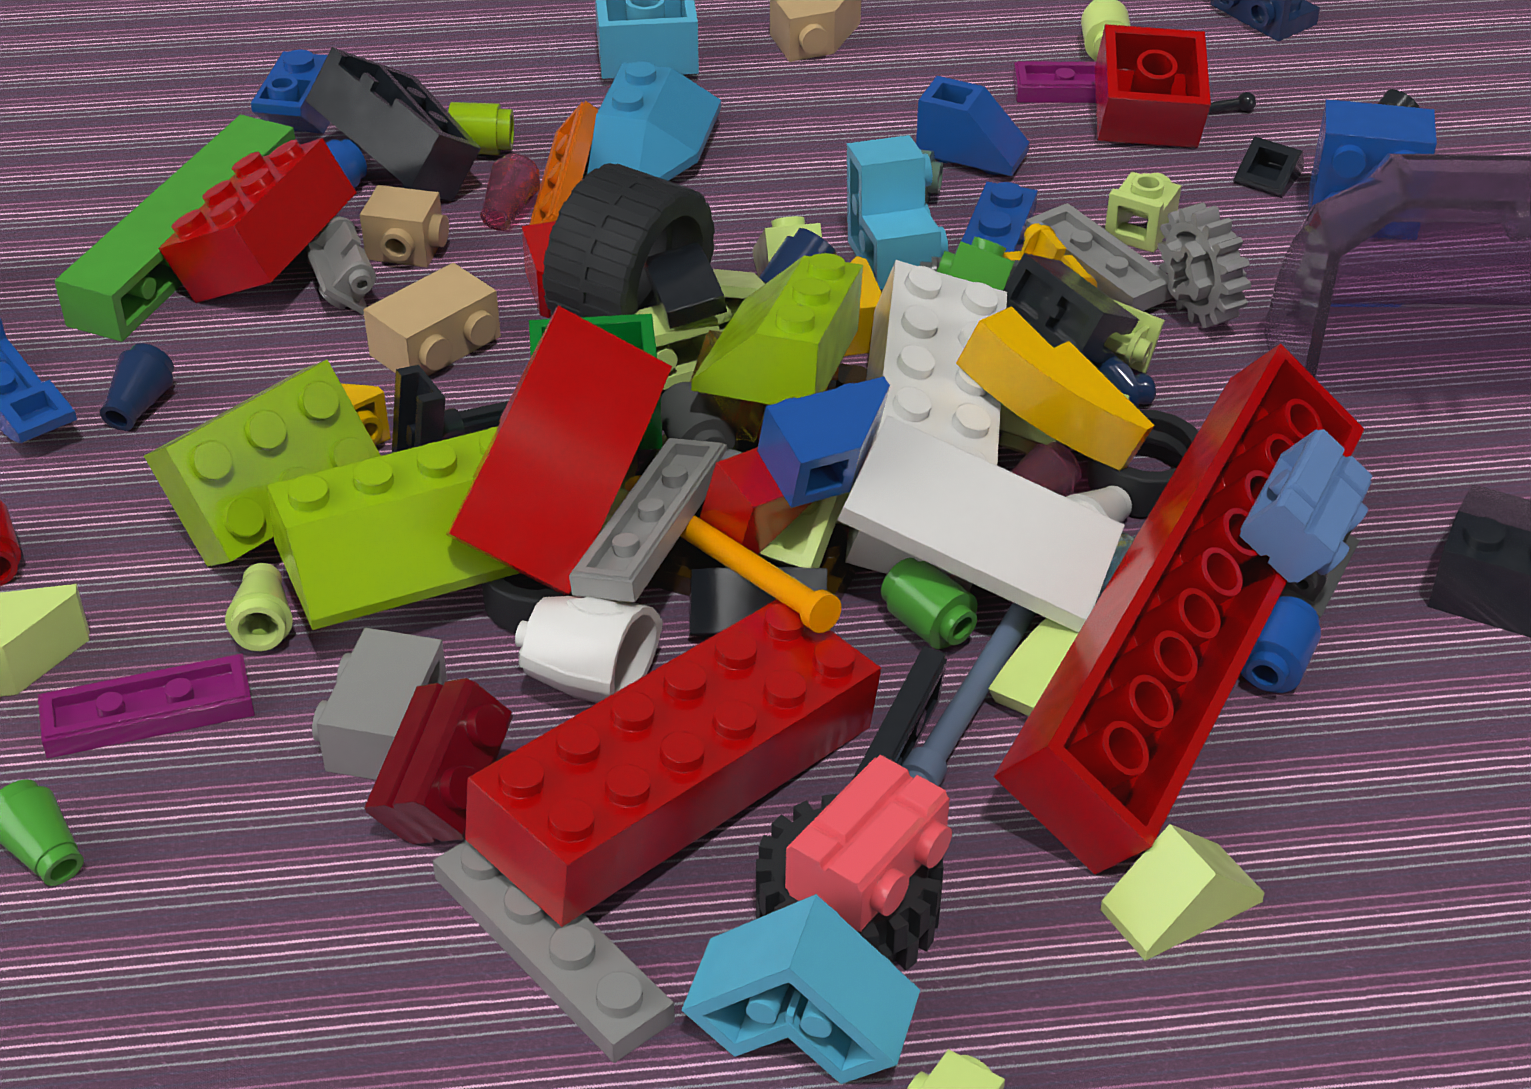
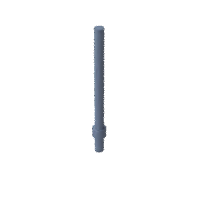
(931, 758)

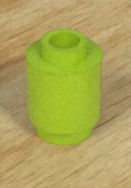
(486, 125)

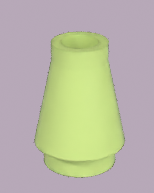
(259, 610)

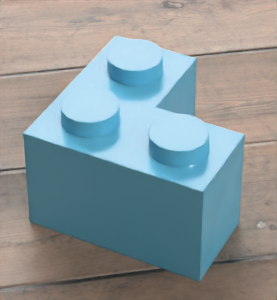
(888, 205)
(807, 981)

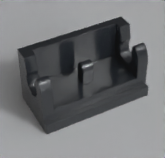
(1066, 306)

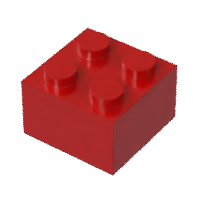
(1152, 86)

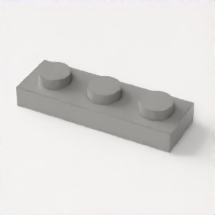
(1114, 265)

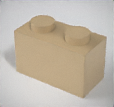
(433, 321)

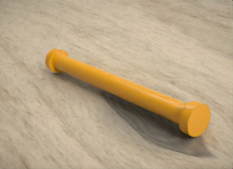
(817, 609)

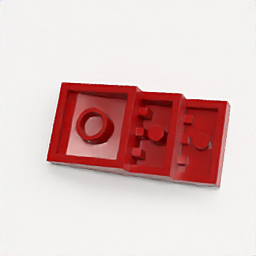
(560, 450)

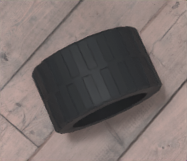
(609, 232)

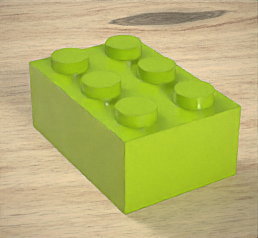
(223, 467)

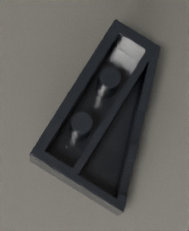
(394, 122)

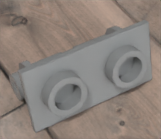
(341, 265)

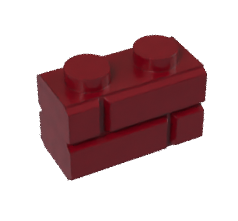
(439, 744)

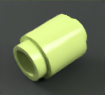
(1094, 19)

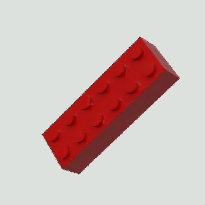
(667, 759)

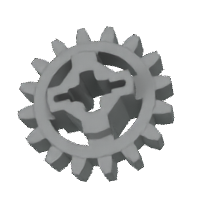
(1204, 264)

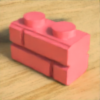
(870, 842)

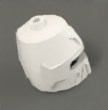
(588, 644)

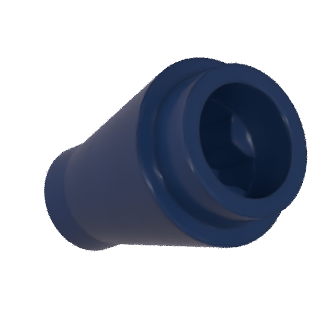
(137, 384)

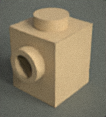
(403, 226)

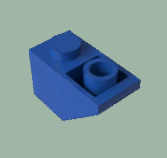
(286, 89)
(968, 128)
(821, 439)

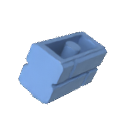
(1308, 508)

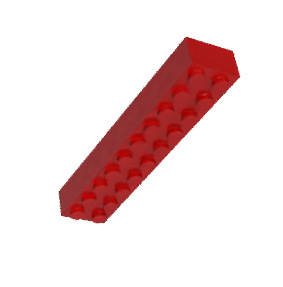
(1169, 628)

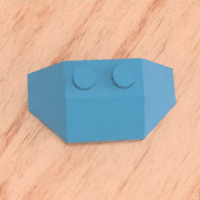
(653, 121)

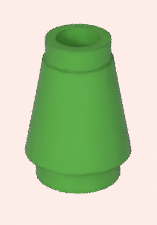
(37, 832)

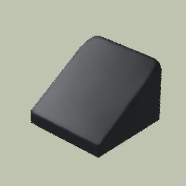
(1270, 167)

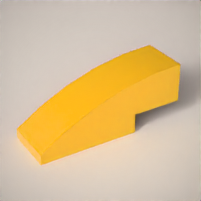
(1054, 389)

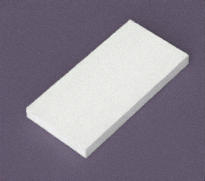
(982, 523)

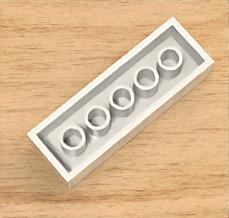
(915, 345)

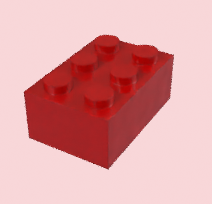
(257, 219)

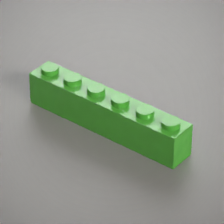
(125, 272)

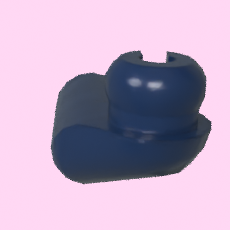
(1139, 387)

